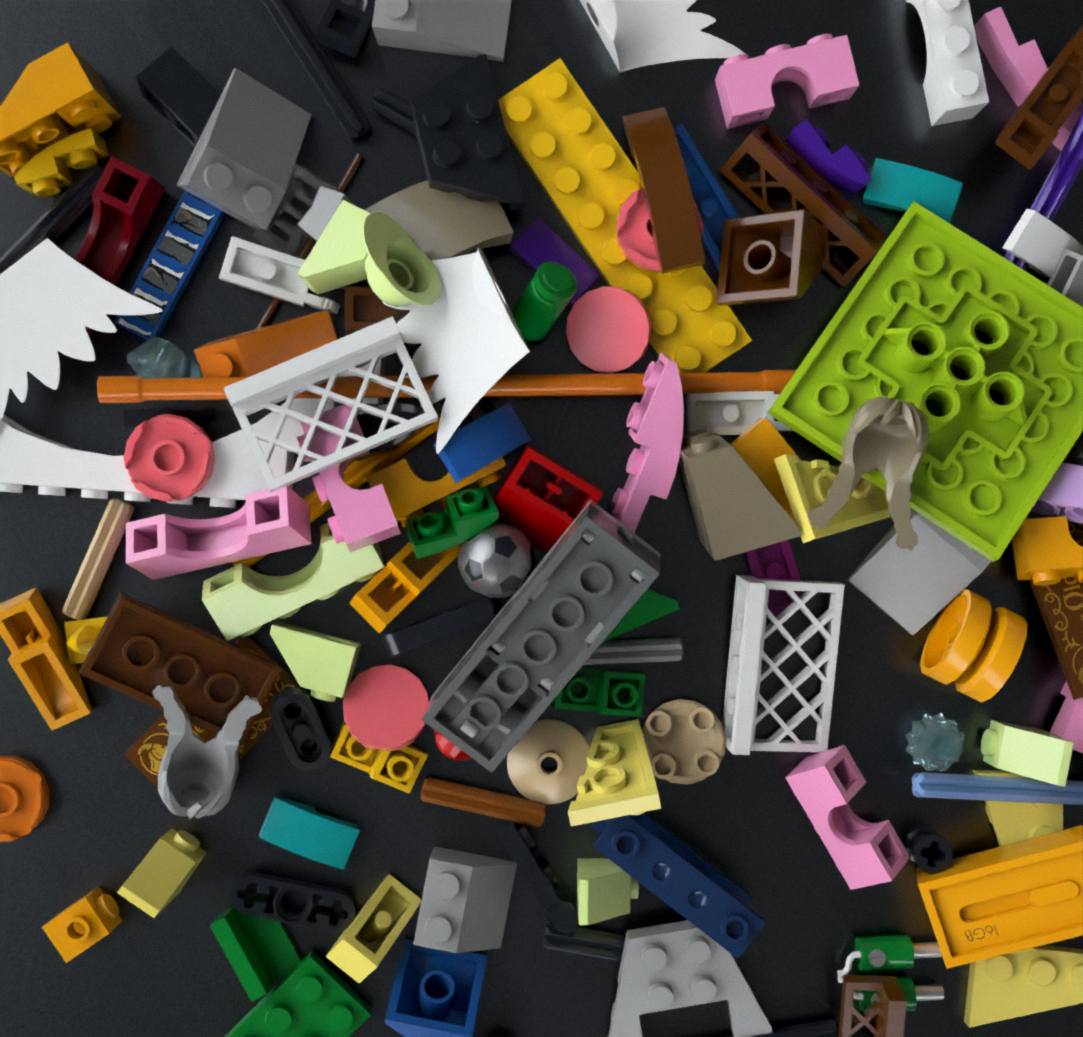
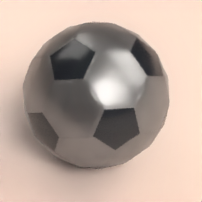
(496, 560)

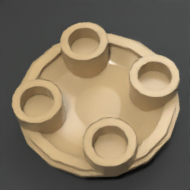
(684, 741)

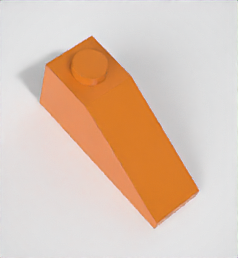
(266, 346)

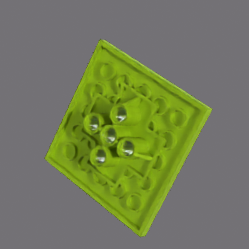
(981, 457)

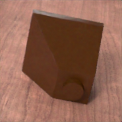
(769, 257)

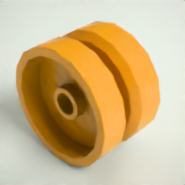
(974, 646)

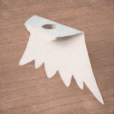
(654, 32)
(46, 310)
(464, 338)

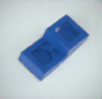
(483, 442)

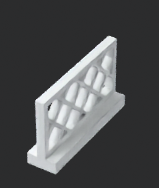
(316, 368)
(746, 669)

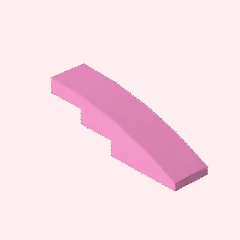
(1017, 65)

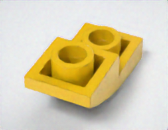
(50, 167)
(392, 768)

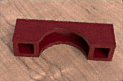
(121, 213)

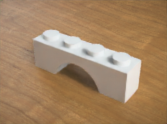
(954, 70)

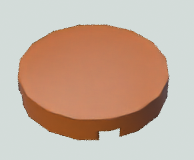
(22, 797)

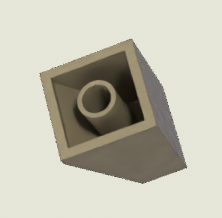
(728, 499)

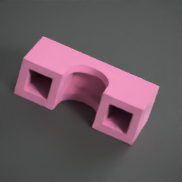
(820, 68)
(360, 515)
(861, 849)

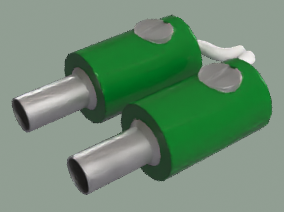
(893, 953)

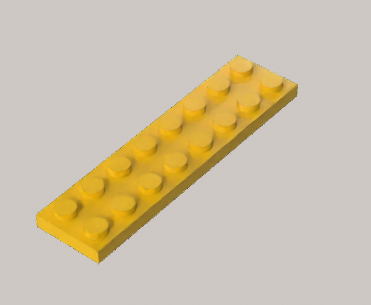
(588, 184)

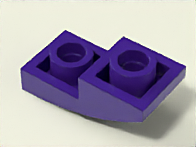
(842, 169)

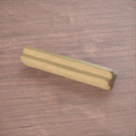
(97, 559)

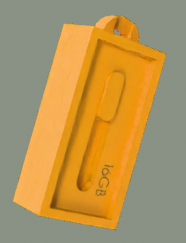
(1007, 898)

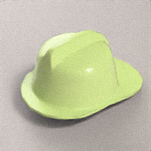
(396, 266)

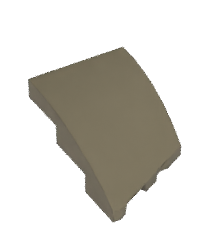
(445, 222)

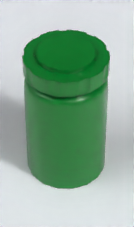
(544, 300)

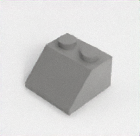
(464, 901)

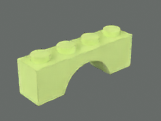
(246, 600)

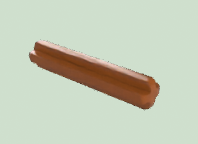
(483, 802)

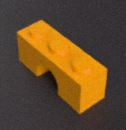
(411, 494)
(1046, 551)

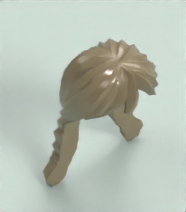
(883, 436)

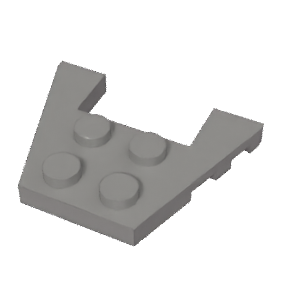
(681, 968)

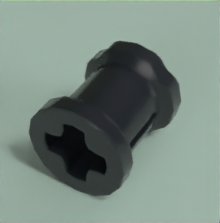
(932, 861)

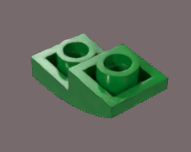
(465, 517)
(603, 692)

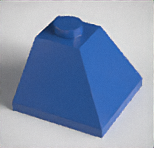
(435, 992)

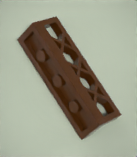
(812, 191)
(887, 1009)

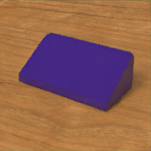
(541, 245)

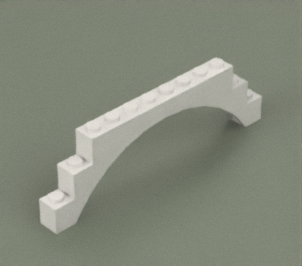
(54, 466)

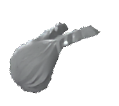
(197, 774)

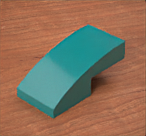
(899, 184)
(309, 833)

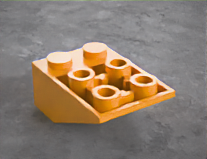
(50, 102)

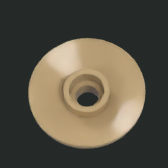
(543, 740)

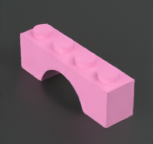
(177, 545)

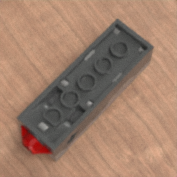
(541, 638)

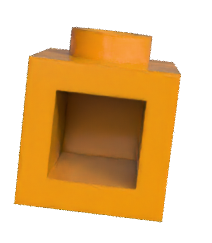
(83, 923)

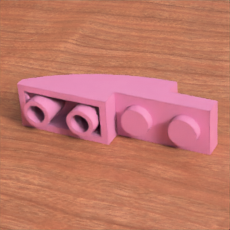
(658, 427)

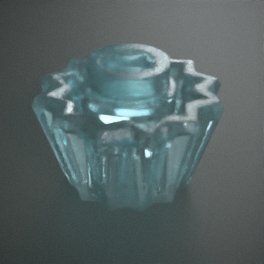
(158, 359)
(935, 742)

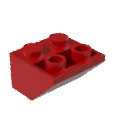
(543, 497)

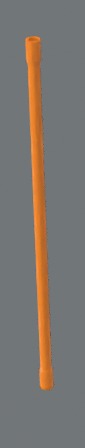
(139, 389)

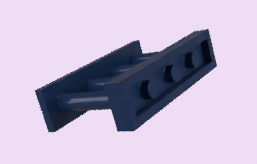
(680, 879)

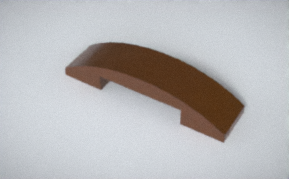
(1046, 106)
(665, 189)

